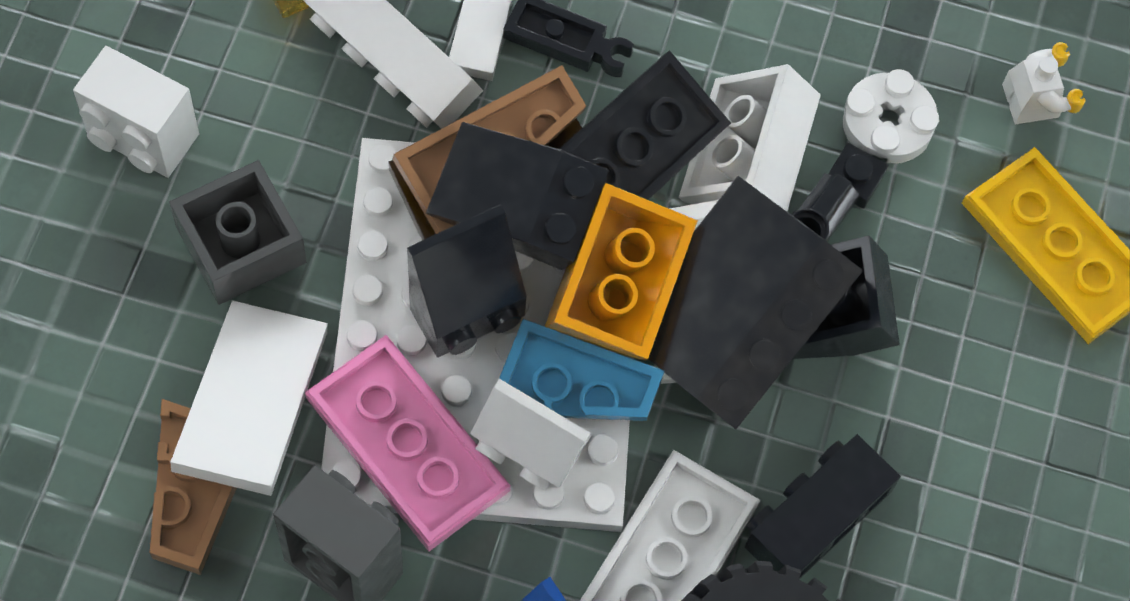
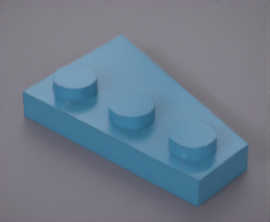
(579, 376)

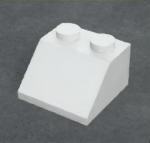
(529, 435)

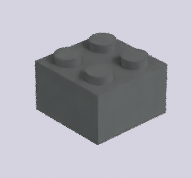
(238, 232)

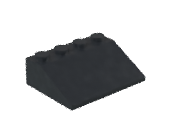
(746, 301)

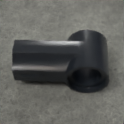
(827, 205)

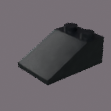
(539, 187)
(466, 283)
(865, 314)

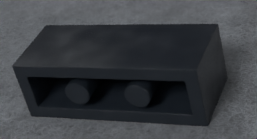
(822, 507)

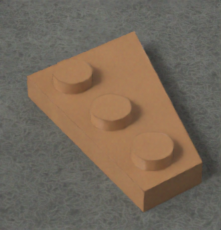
(184, 507)

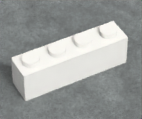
(401, 54)

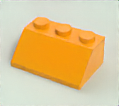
(622, 274)

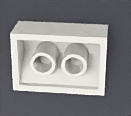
(766, 138)

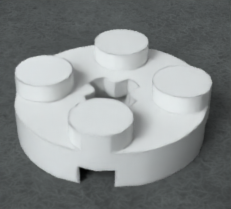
(897, 93)

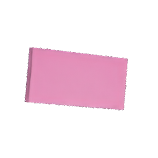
(407, 442)

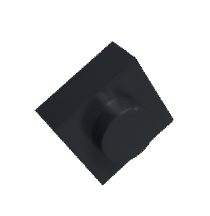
(862, 170)

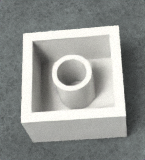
(136, 112)

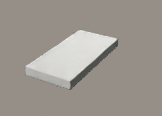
(249, 398)
(674, 536)

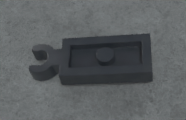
(565, 36)

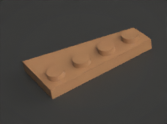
(531, 112)

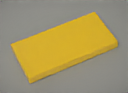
(1056, 242)

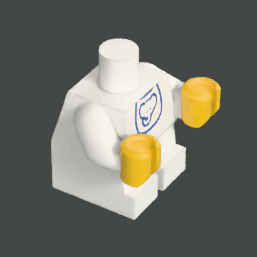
(1037, 89)

